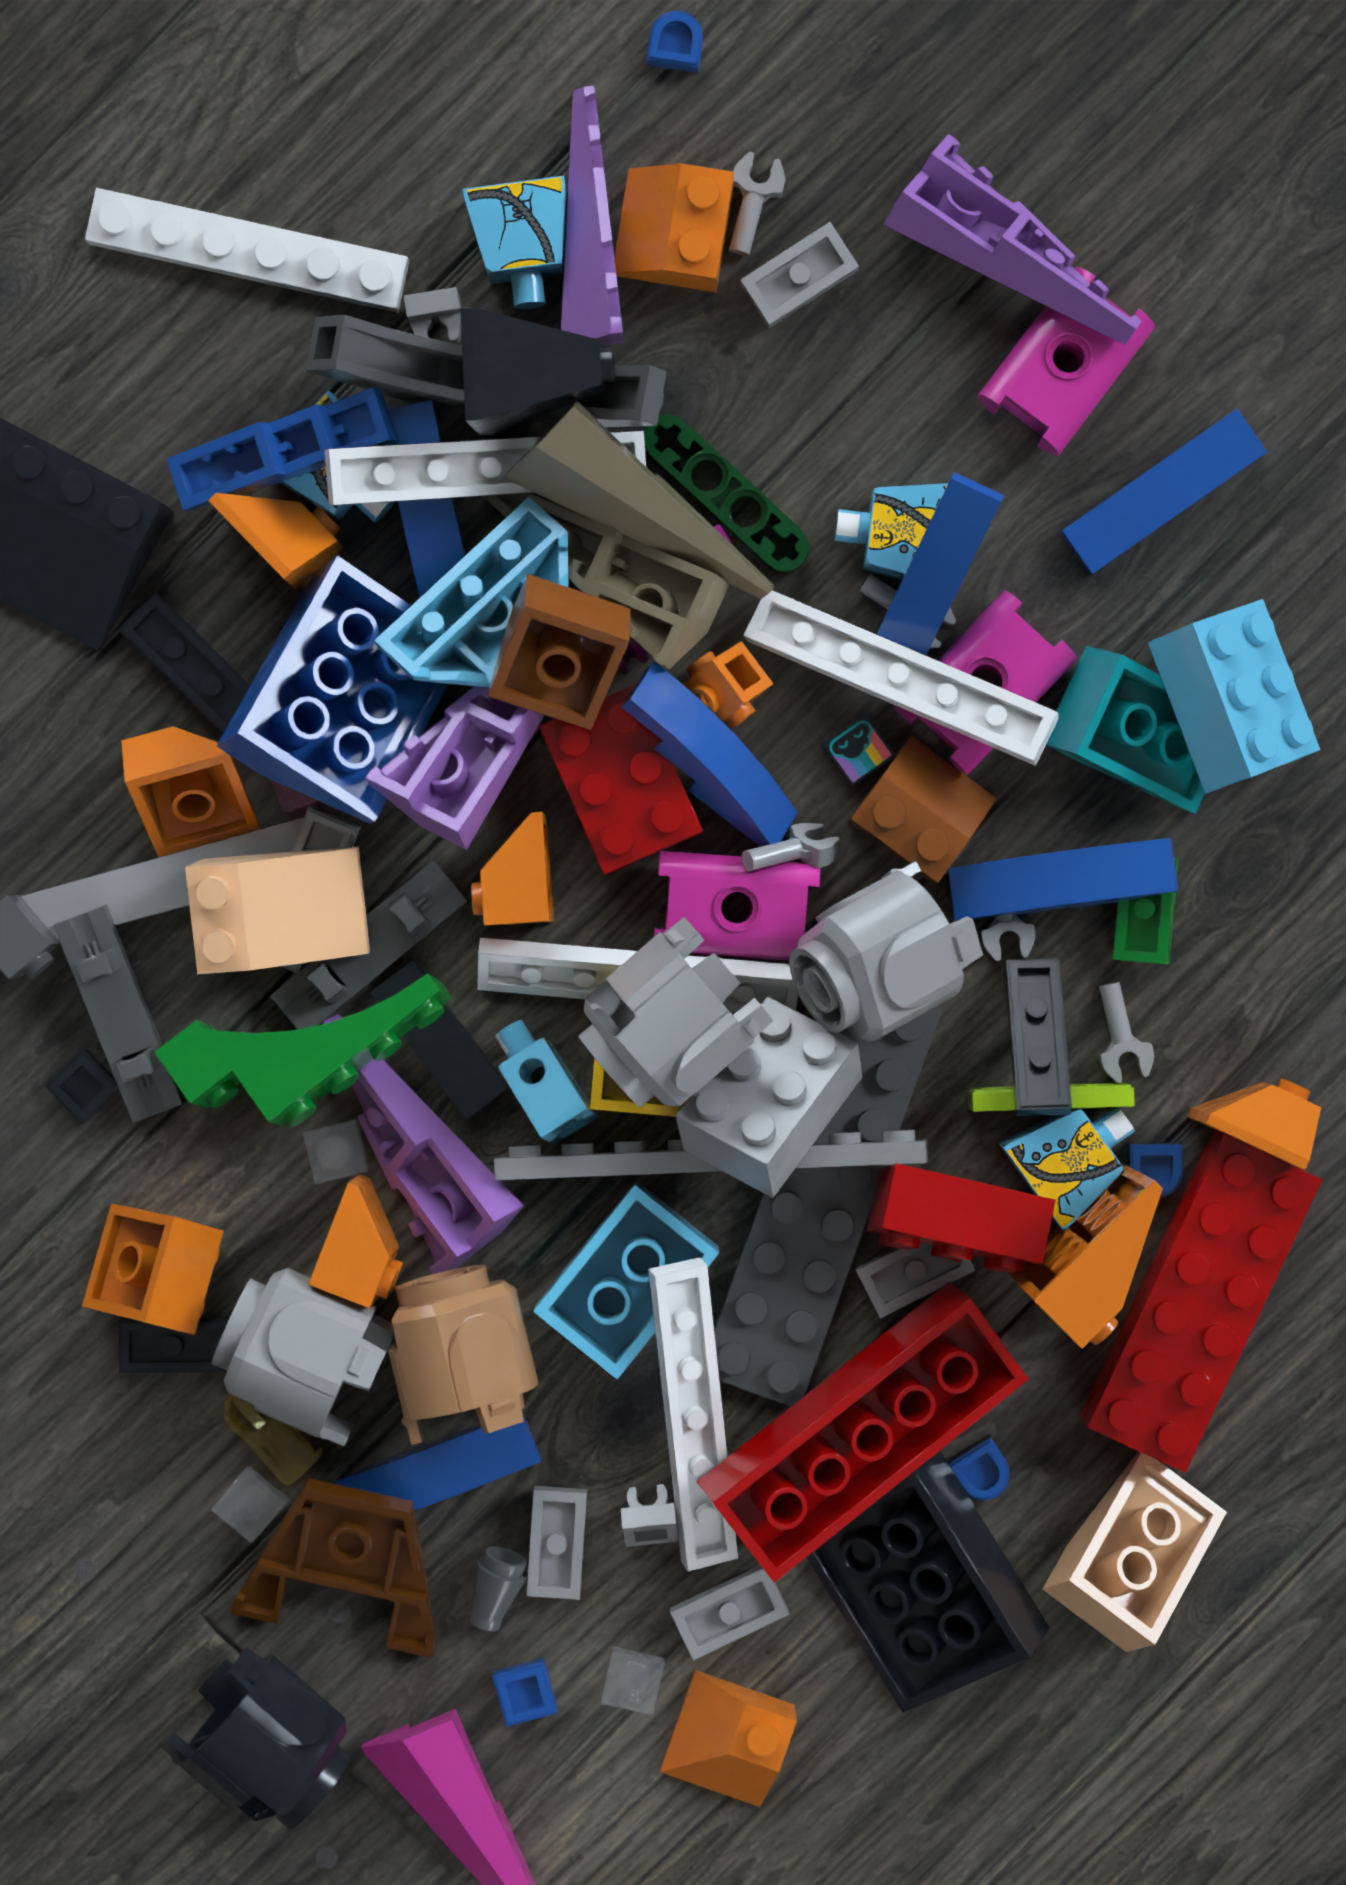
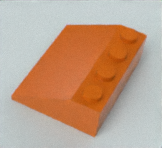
(1094, 1259)

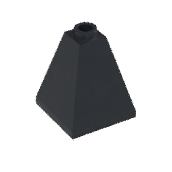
(525, 369)

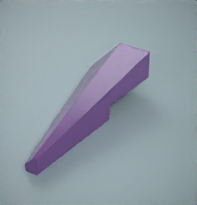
(973, 224)
(589, 277)
(458, 765)
(443, 1181)

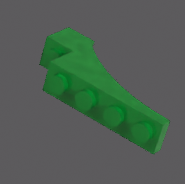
(296, 1067)

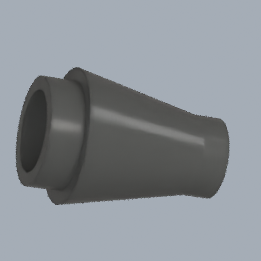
(497, 1583)

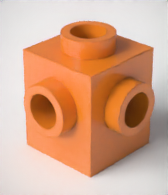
(716, 685)

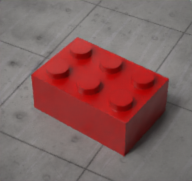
(621, 786)
(960, 1218)

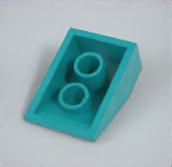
(1125, 727)

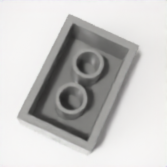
(771, 1100)

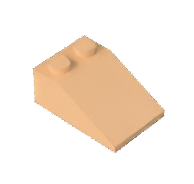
(276, 909)
(1136, 1554)

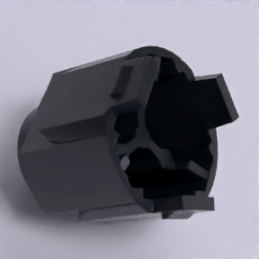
(266, 1742)

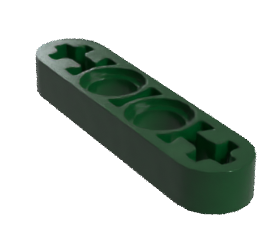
(720, 500)

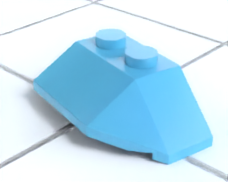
(462, 619)

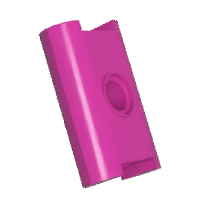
(1051, 399)
(1010, 650)
(775, 894)

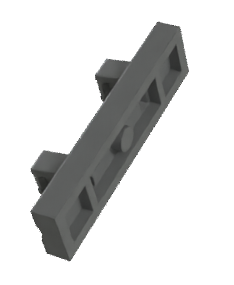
(392, 932)
(118, 1012)

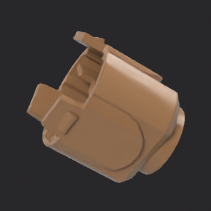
(460, 1350)

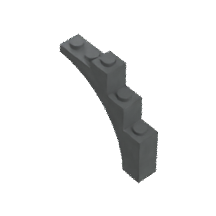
(432, 369)

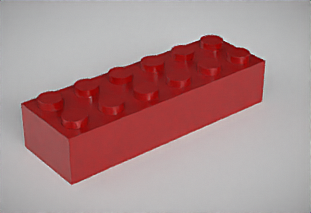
(1199, 1300)
(863, 1430)

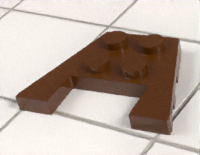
(350, 1544)

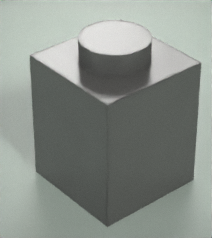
(23, 940)

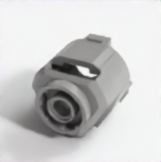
(882, 958)
(664, 1023)
(295, 1350)

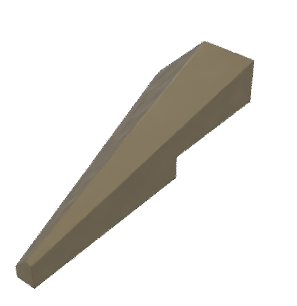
(601, 479)
(667, 597)

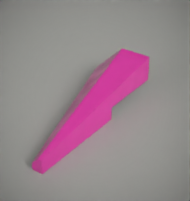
(447, 1788)

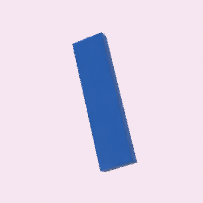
(1163, 492)

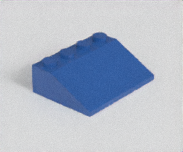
(330, 698)

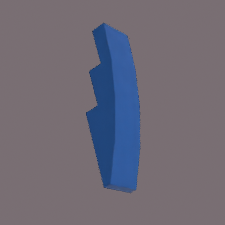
(279, 449)
(428, 524)
(940, 564)
(710, 753)
(1063, 879)
(449, 1465)

